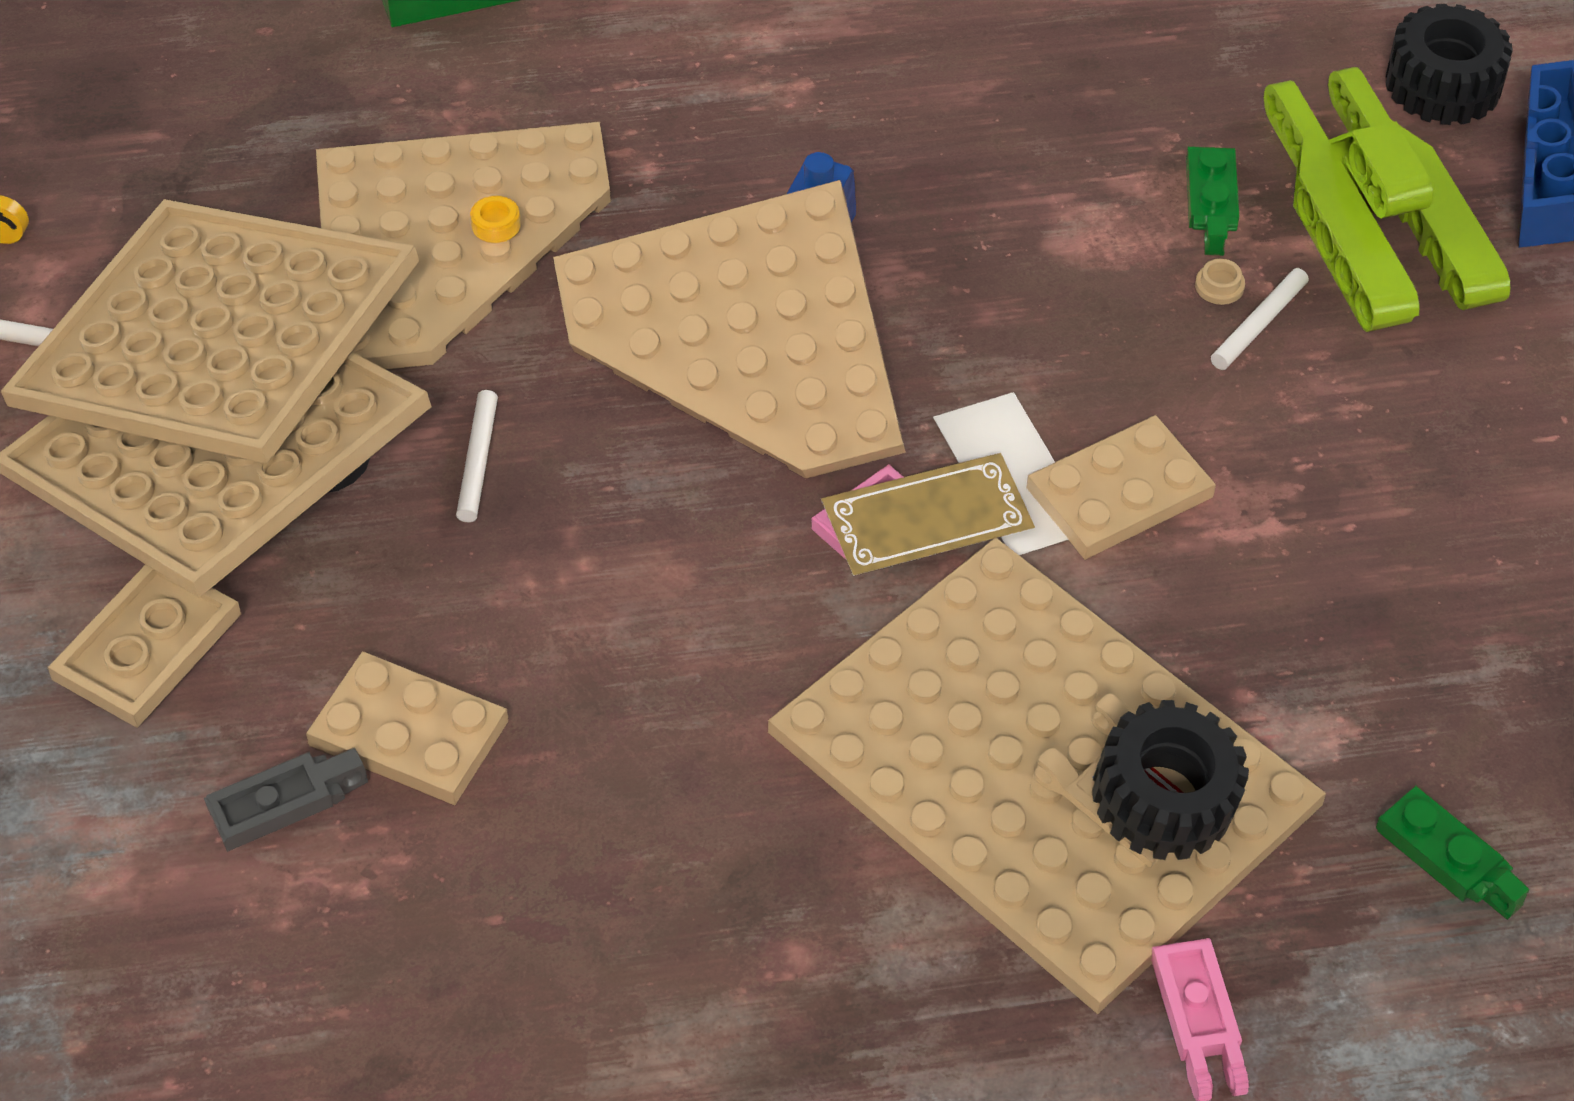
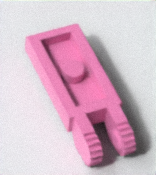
(1200, 1014)

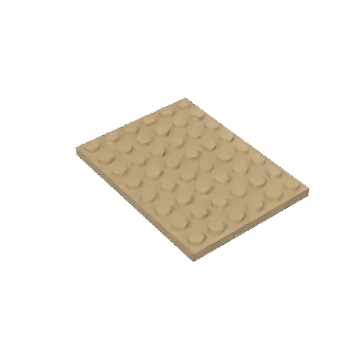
(940, 748)

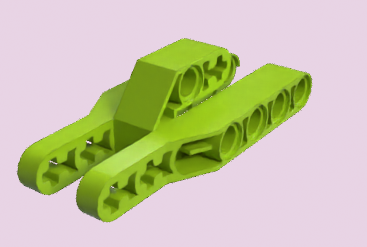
(1397, 178)

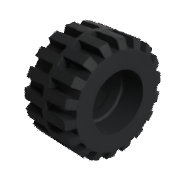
(1448, 64)
(1183, 743)

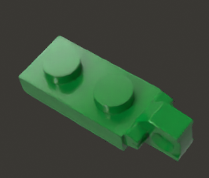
(1212, 195)
(1451, 853)

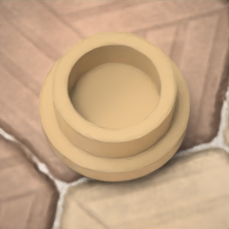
(1220, 282)

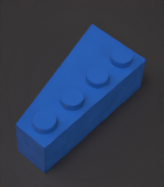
(1549, 157)

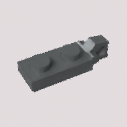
(283, 795)

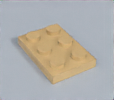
(1120, 486)
(142, 645)
(408, 727)

